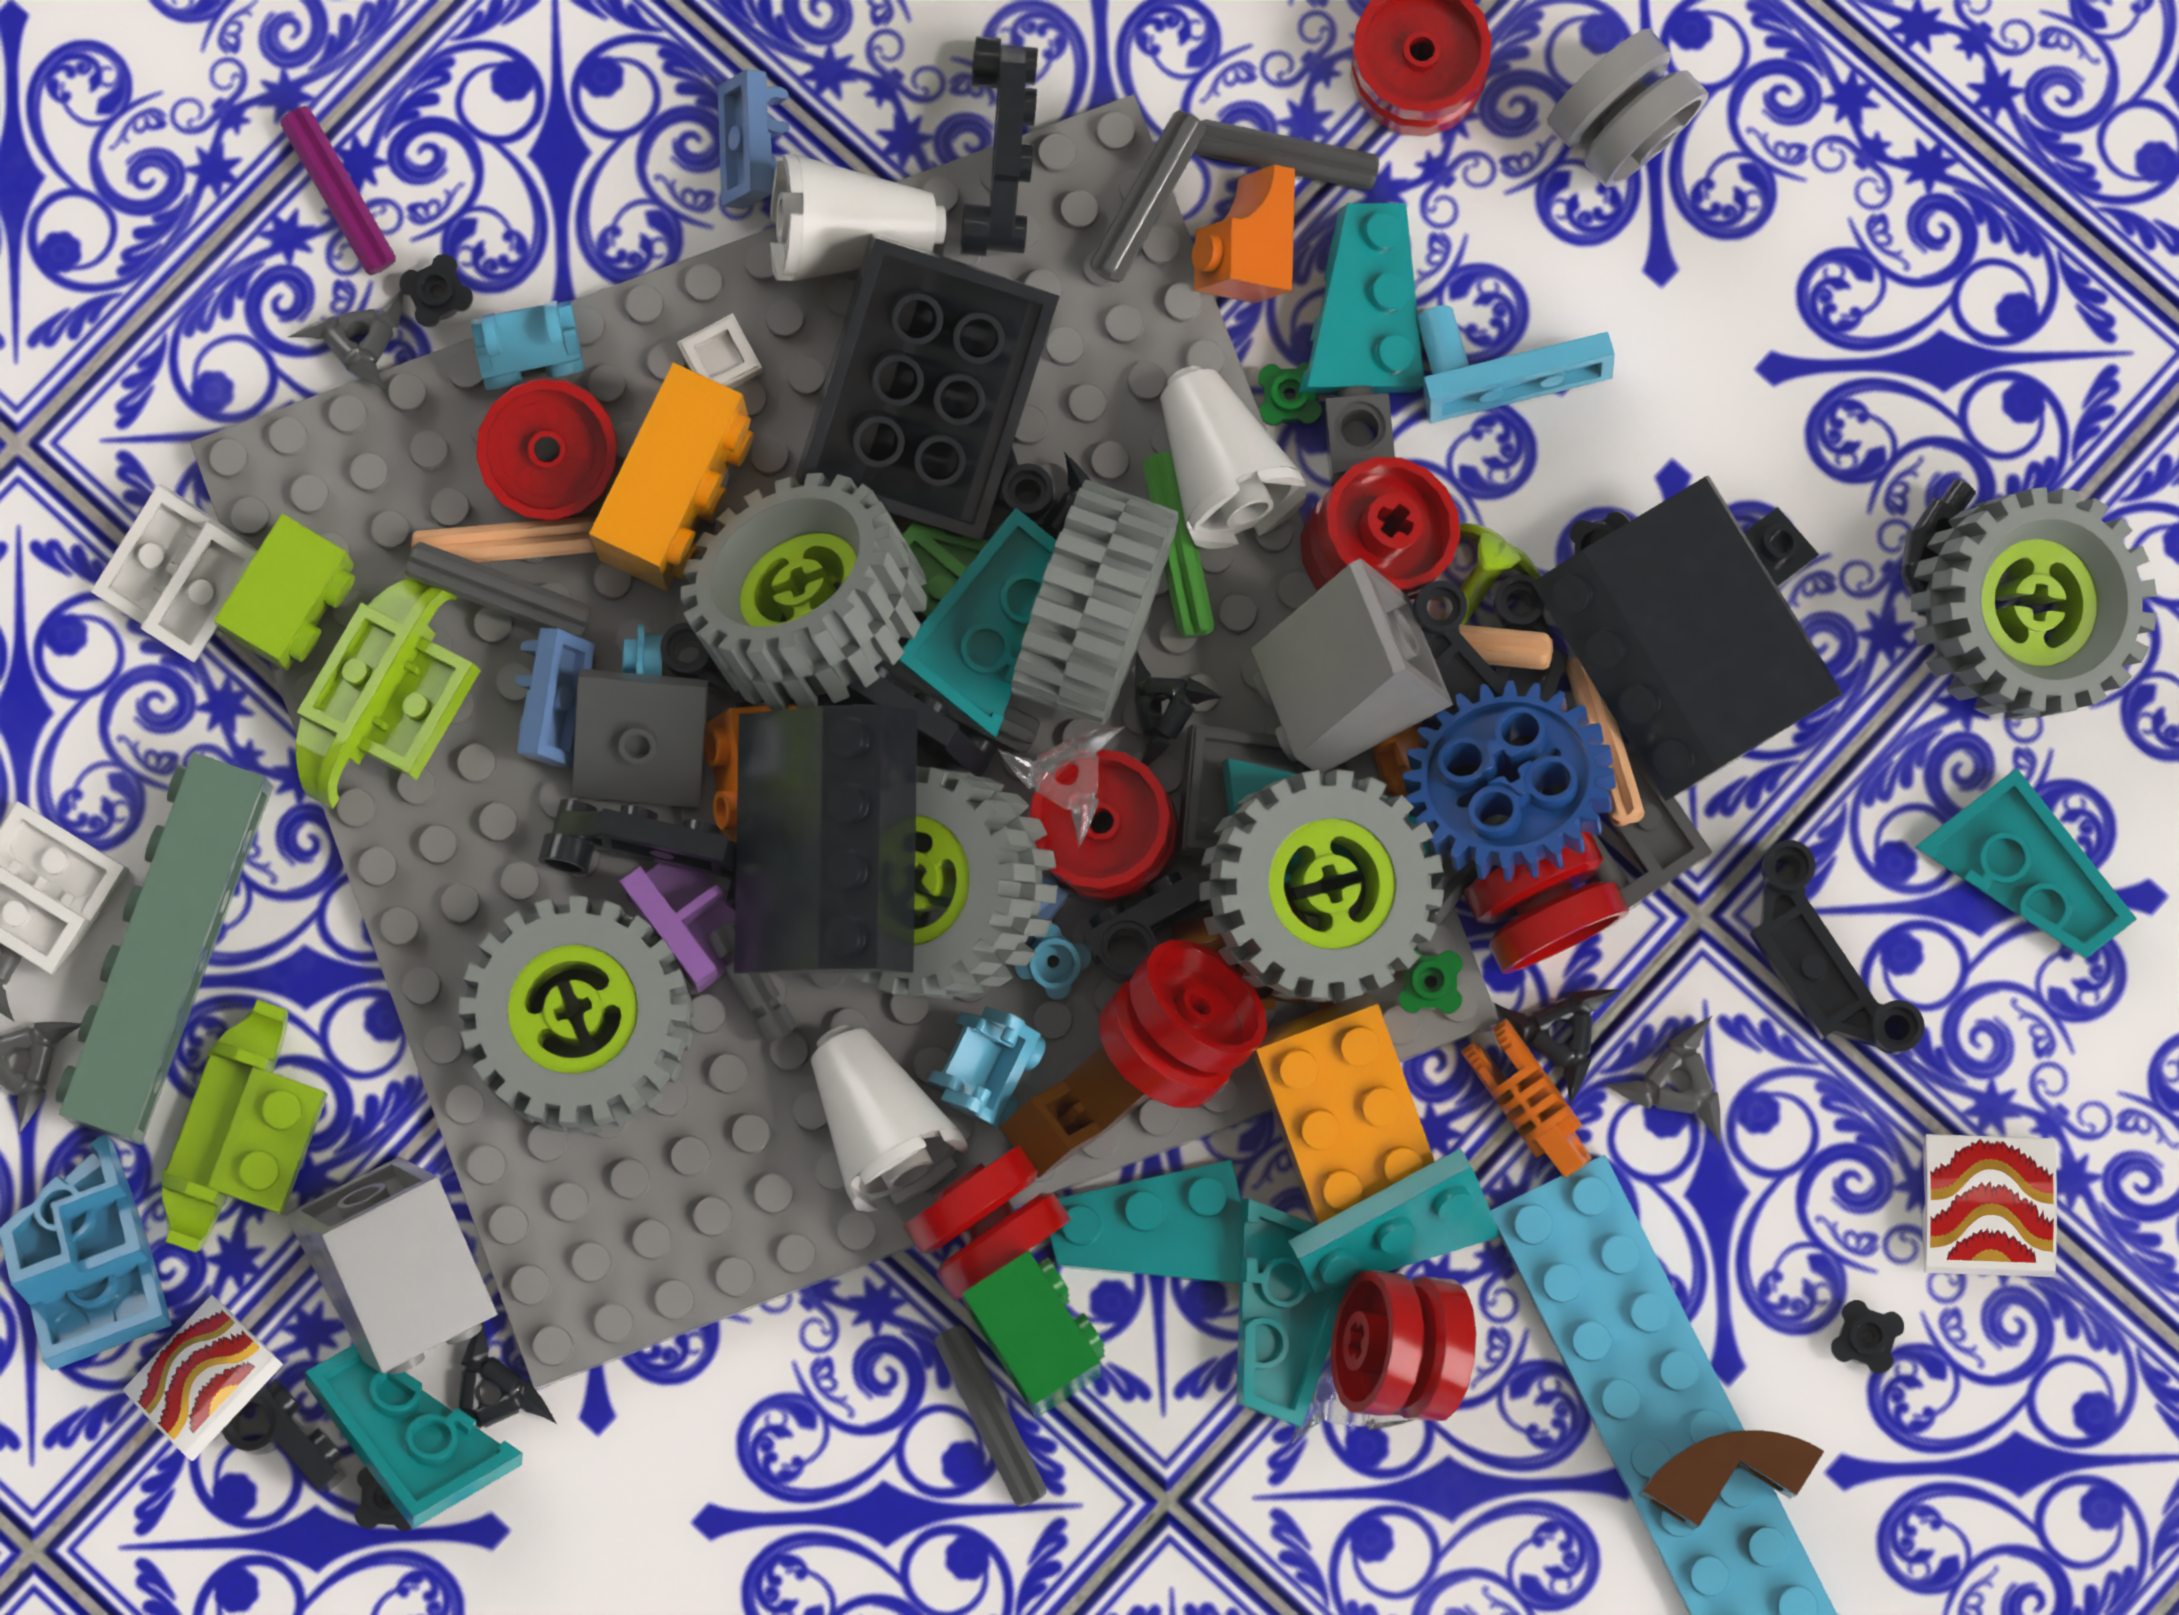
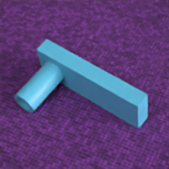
(1465, 389)

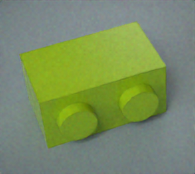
(286, 593)

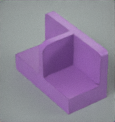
(682, 911)

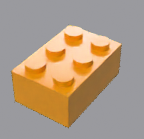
(672, 478)
(1342, 1104)

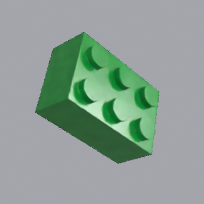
(1034, 1334)

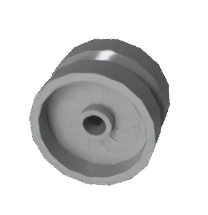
(1627, 108)

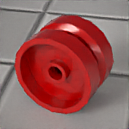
(1412, 93)
(551, 486)
(1387, 516)
(1129, 855)
(1547, 906)
(1182, 1024)
(986, 1220)
(1403, 1346)

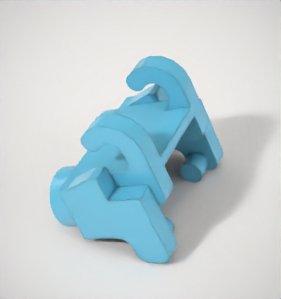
(527, 341)
(988, 1065)

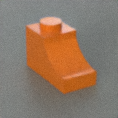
(1252, 247)

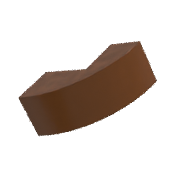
(1072, 1112)
(1697, 1475)

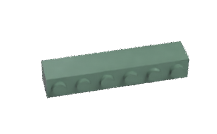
(164, 949)

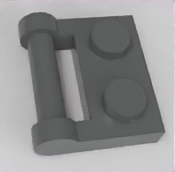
(1661, 842)

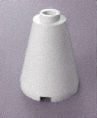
(831, 211)
(1225, 461)
(880, 1121)

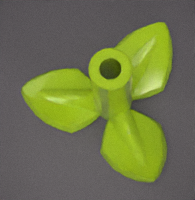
(1494, 557)

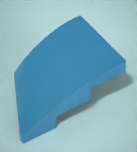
(85, 1262)

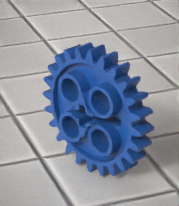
(1537, 822)

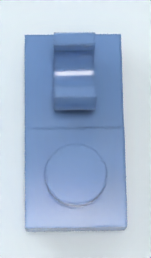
(746, 137)
(551, 701)

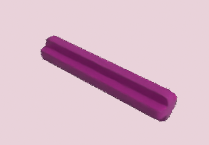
(338, 190)

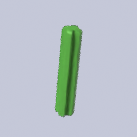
(1184, 565)

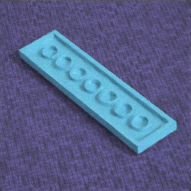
(1651, 1391)

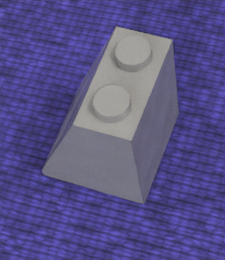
(1348, 670)
(394, 1264)

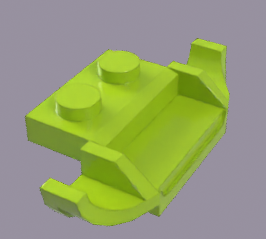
(381, 691)
(240, 1132)

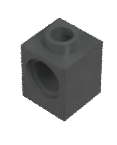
(1351, 405)

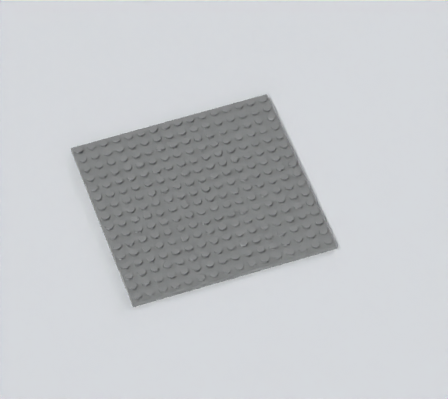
(734, 1173)

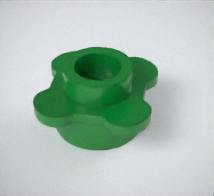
(1276, 407)
(1443, 995)

